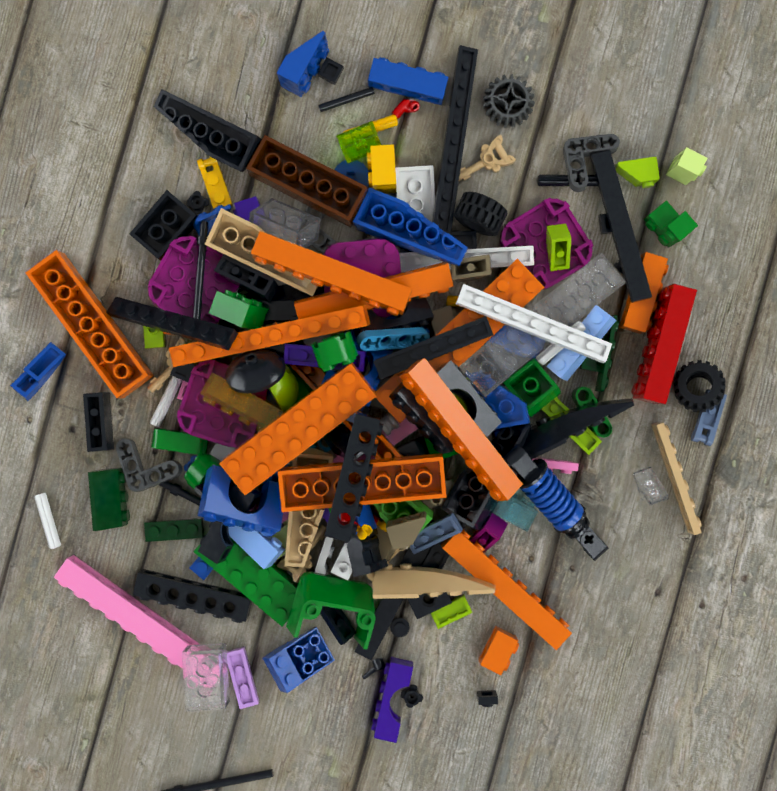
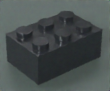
(164, 223)

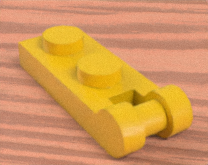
(214, 182)

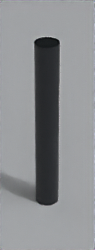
(346, 99)

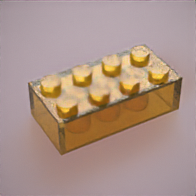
(246, 406)

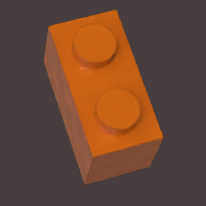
(499, 650)

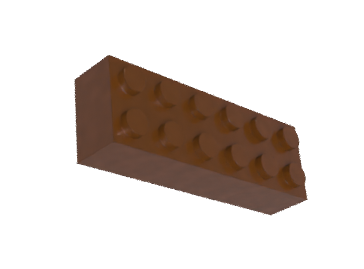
(307, 180)

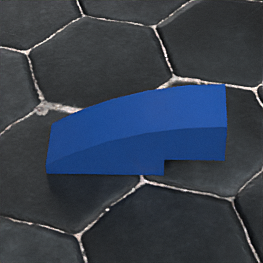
(38, 371)

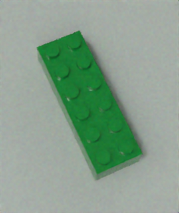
(267, 588)

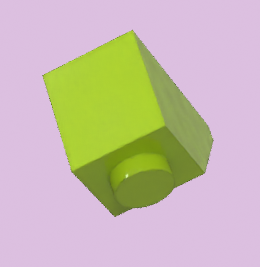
(639, 172)
(558, 247)

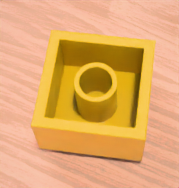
(382, 163)

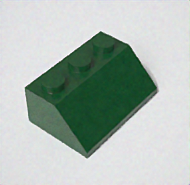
(108, 499)

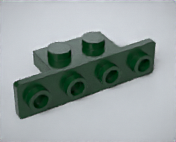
(602, 368)

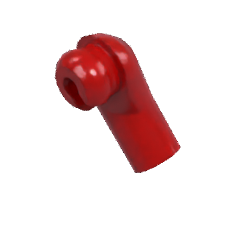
(406, 106)

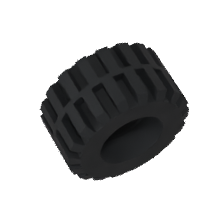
(480, 213)
(699, 370)

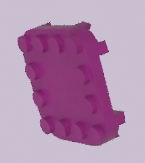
(531, 231)
(370, 255)
(175, 278)
(207, 421)

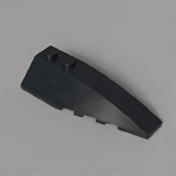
(209, 132)
(282, 304)
(556, 430)
(469, 497)

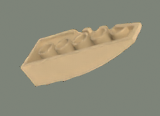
(236, 239)
(304, 523)
(415, 581)

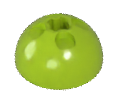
(286, 390)

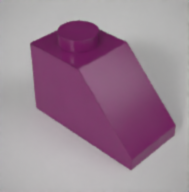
(490, 532)

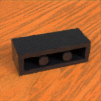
(98, 421)

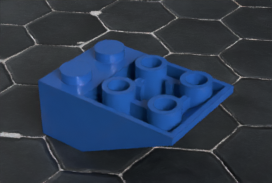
(303, 64)
(298, 660)

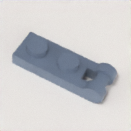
(710, 421)

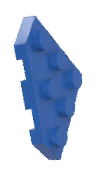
(509, 408)

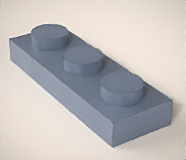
(436, 532)

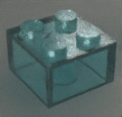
(516, 511)

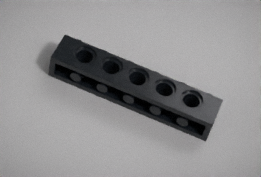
(344, 530)
(144, 591)

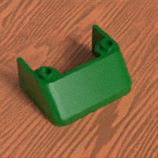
(336, 592)

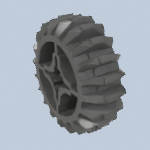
(516, 101)

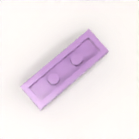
(242, 678)

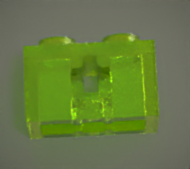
(357, 141)

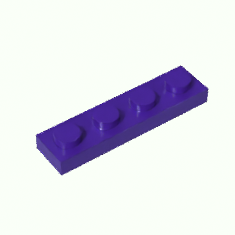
(304, 356)

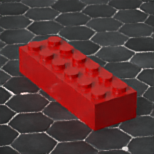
(664, 344)

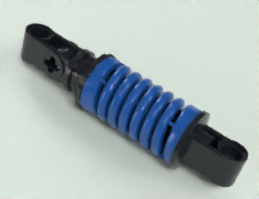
(554, 500)

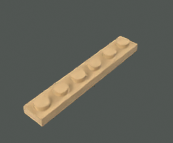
(674, 471)

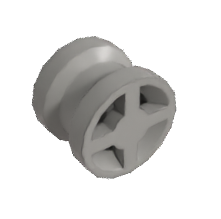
(389, 423)

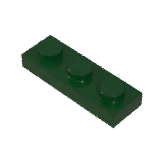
(174, 529)

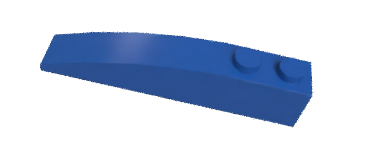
(407, 228)

